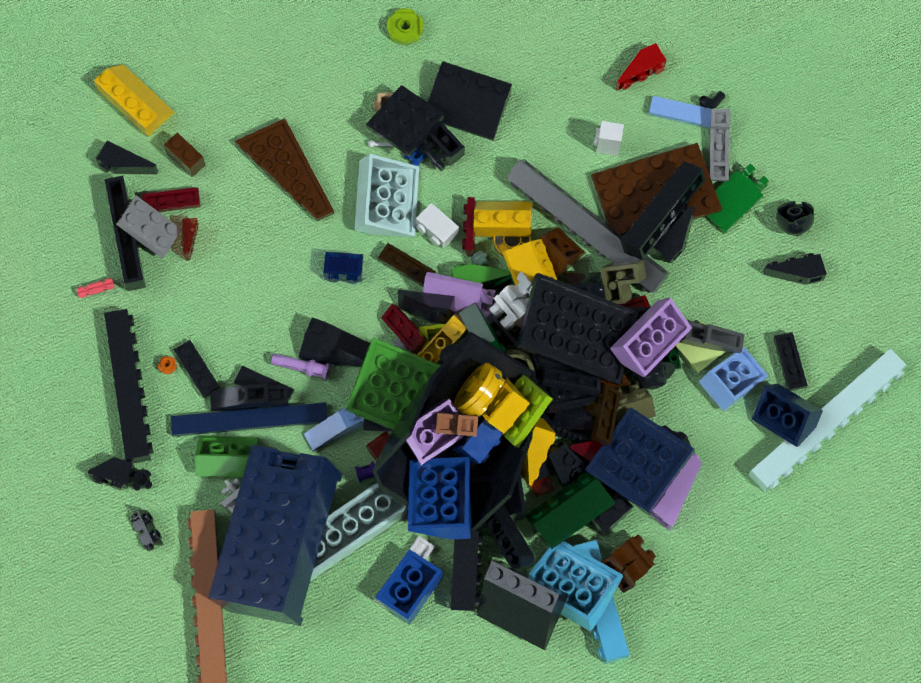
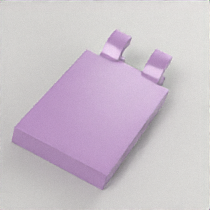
(464, 291)

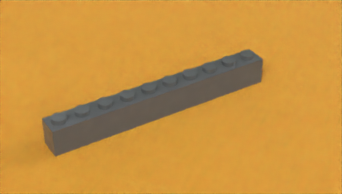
(580, 220)

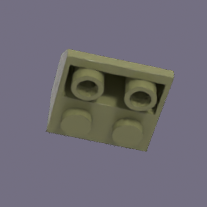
(637, 397)

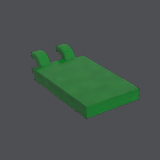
(737, 198)

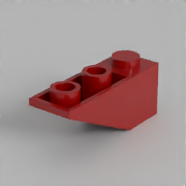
(646, 62)

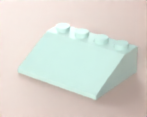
(386, 197)

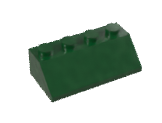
(569, 510)

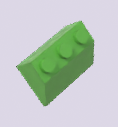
(223, 455)

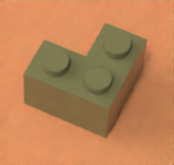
(619, 276)

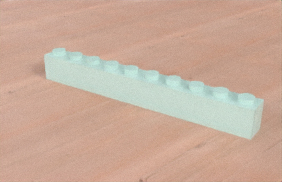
(834, 415)

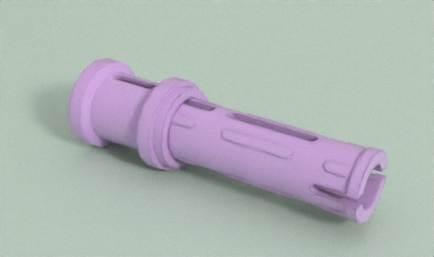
(309, 367)

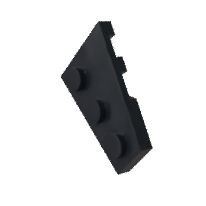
(565, 464)

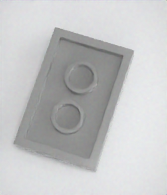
(149, 226)

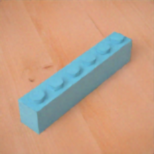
(608, 628)

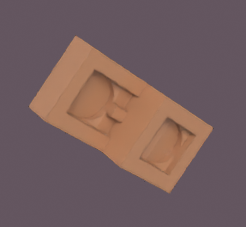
(456, 424)

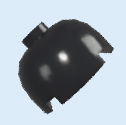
(795, 218)

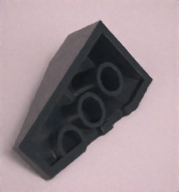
(332, 345)

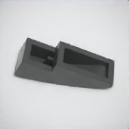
(714, 338)

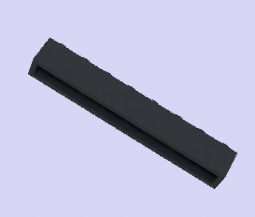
(127, 386)

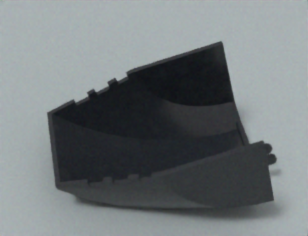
(492, 480)

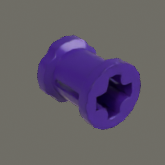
(365, 472)

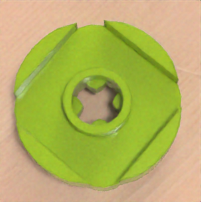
(407, 36)

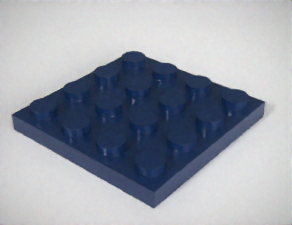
(640, 460)

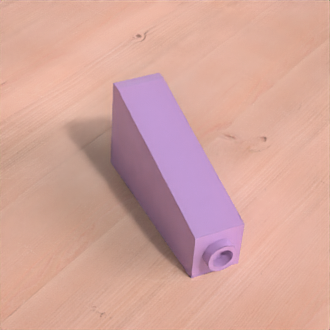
(672, 502)

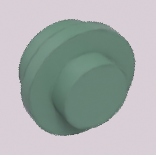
(480, 258)

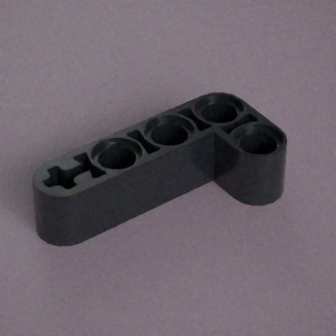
(509, 539)

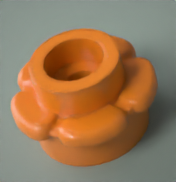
(167, 369)

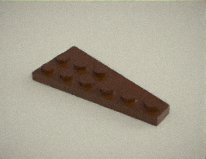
(283, 160)

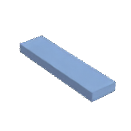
(680, 112)

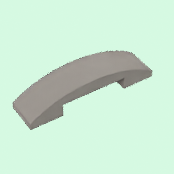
(719, 144)

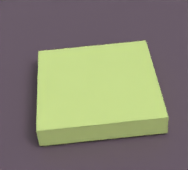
(698, 357)

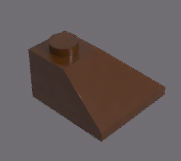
(561, 250)

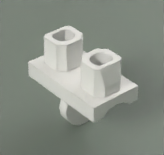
(230, 501)

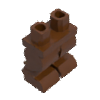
(635, 559)

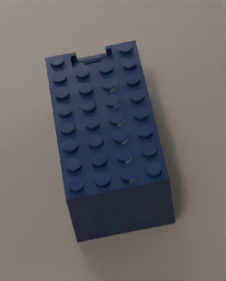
(274, 535)

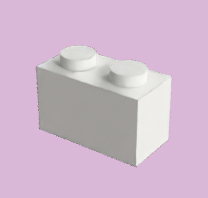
(608, 138)
(437, 226)

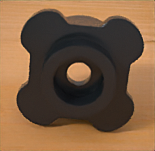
(137, 476)

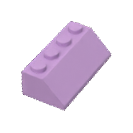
(651, 337)

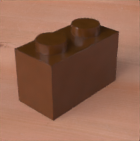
(184, 154)

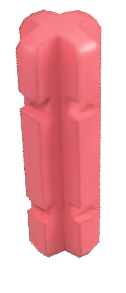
(95, 287)

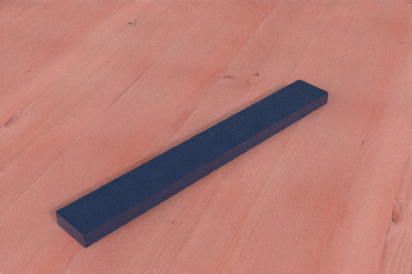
(248, 419)

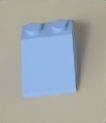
(733, 379)

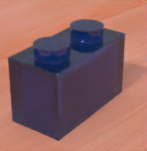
(343, 267)

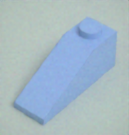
(333, 428)

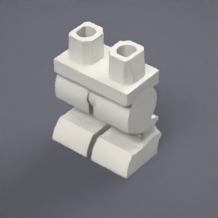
(513, 302)

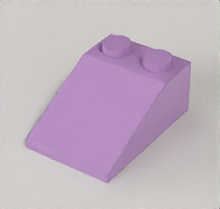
(424, 440)

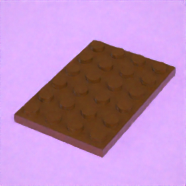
(632, 186)

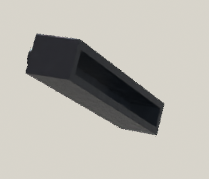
(126, 244)

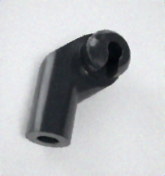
(712, 102)

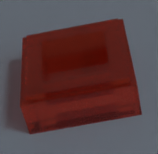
(542, 486)

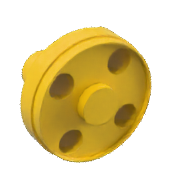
(479, 390)

